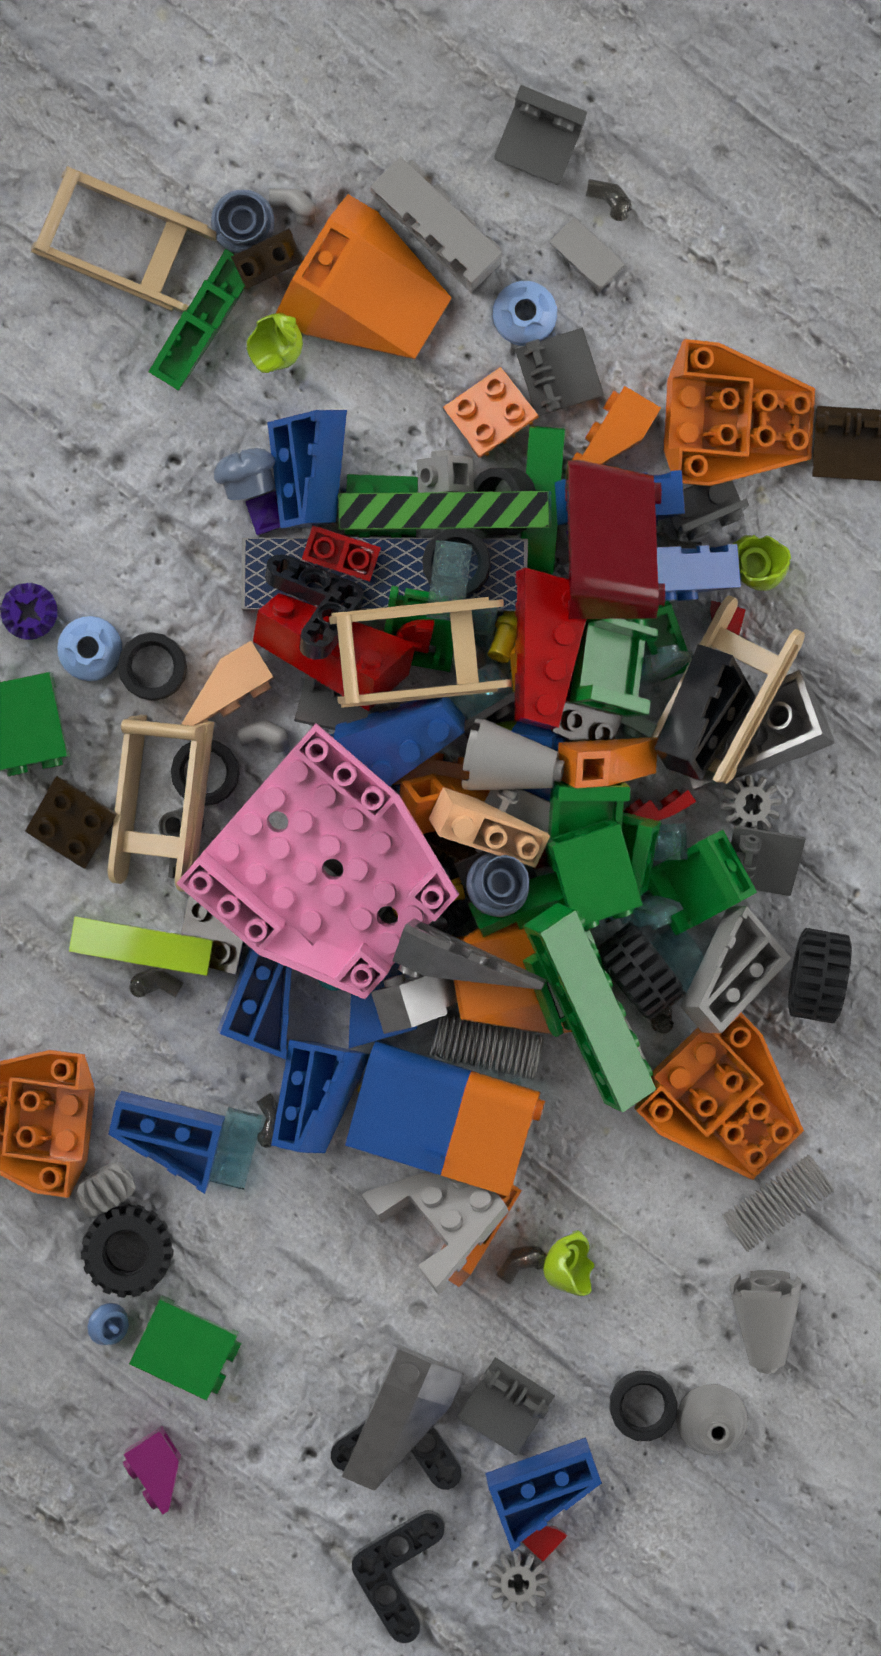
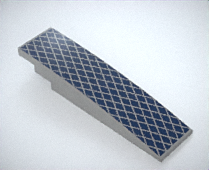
(396, 565)

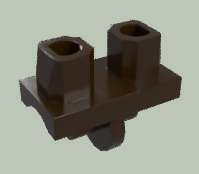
(267, 258)

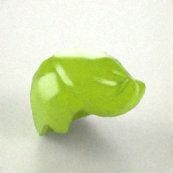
(275, 343)
(762, 561)
(568, 1265)

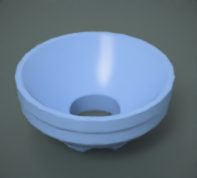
(517, 330)
(108, 653)

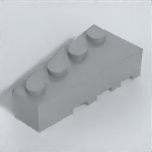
(437, 223)

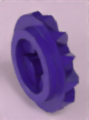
(45, 607)

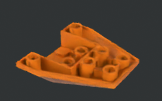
(364, 286)
(733, 415)
(500, 1003)
(723, 1099)
(45, 1120)

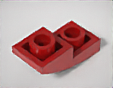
(341, 553)
(672, 805)

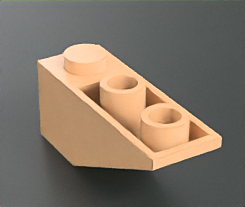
(232, 679)
(486, 828)

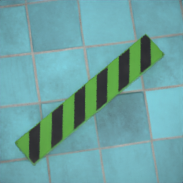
(445, 510)

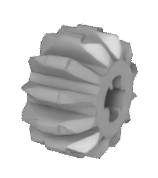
(739, 802)
(104, 1189)
(508, 1589)

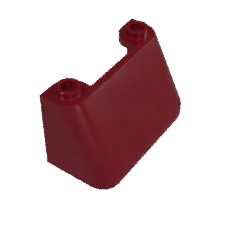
(612, 542)

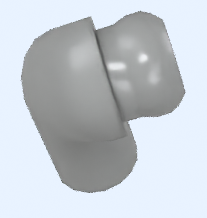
(297, 201)
(266, 732)

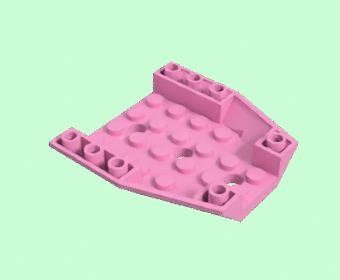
(274, 882)

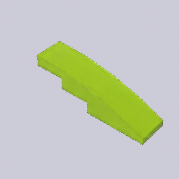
(141, 945)

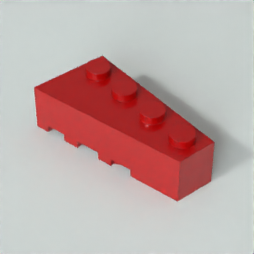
(544, 647)
(379, 656)

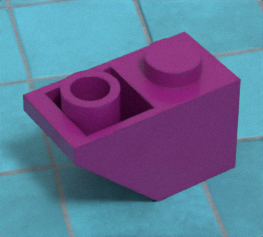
(156, 1465)

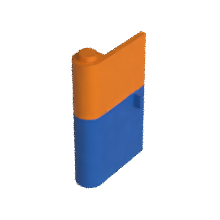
(443, 1118)

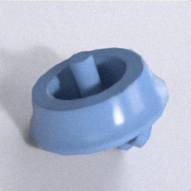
(108, 1324)

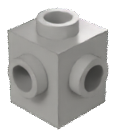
(440, 470)

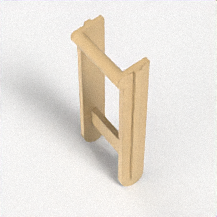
(162, 258)
(463, 648)
(755, 656)
(123, 838)

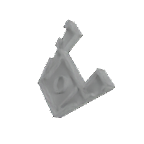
(455, 1210)

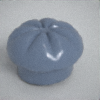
(242, 220)
(246, 473)
(497, 884)

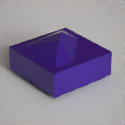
(264, 513)

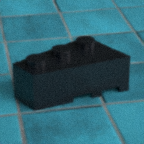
(703, 712)

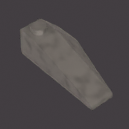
(788, 731)
(440, 955)
(405, 1409)

